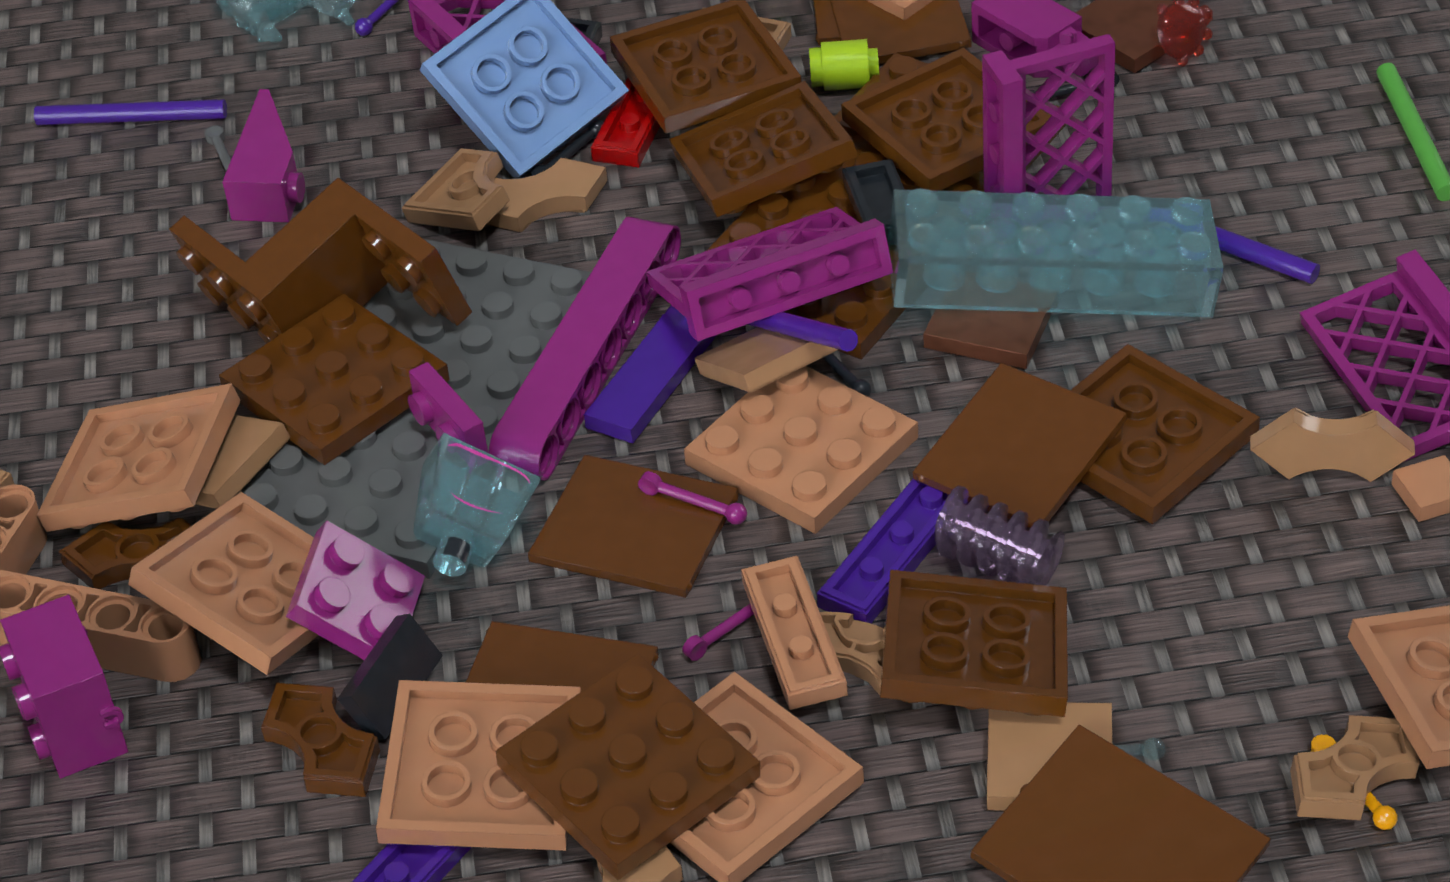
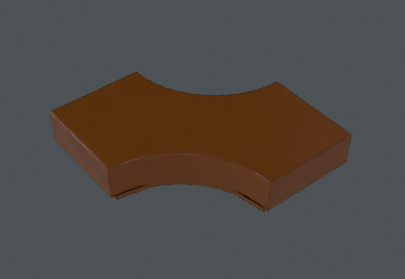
(111, 551)
(333, 754)

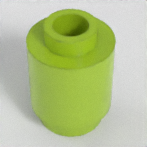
(843, 64)

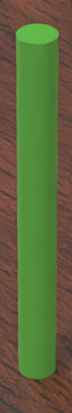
(1415, 130)

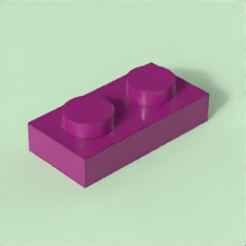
(442, 408)

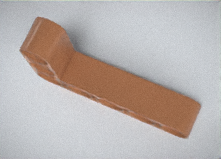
(124, 630)

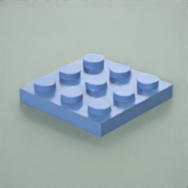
(524, 82)

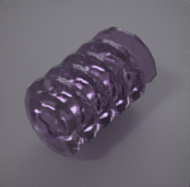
(994, 543)

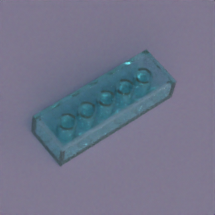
(1054, 253)

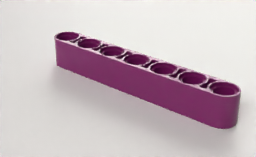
(584, 348)

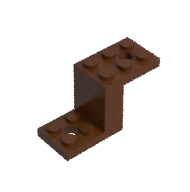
(325, 251)

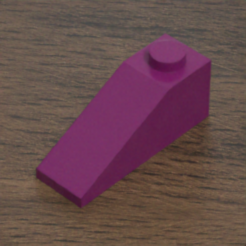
(263, 170)

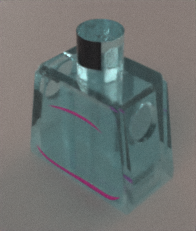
(468, 504)

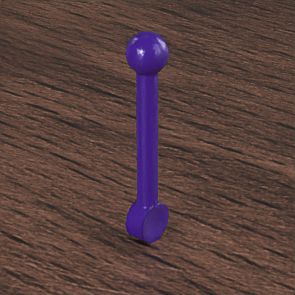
(365, 25)

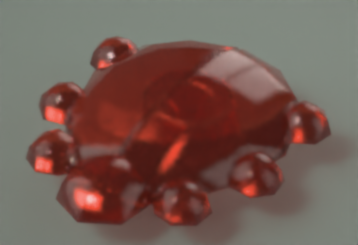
(1183, 28)

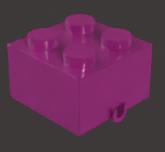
(61, 687)

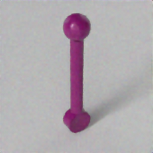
(651, 484)
(696, 646)

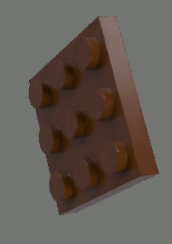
(703, 64)
(929, 120)
(763, 149)
(331, 377)
(1171, 435)
(976, 643)
(628, 765)

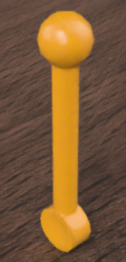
(1383, 815)

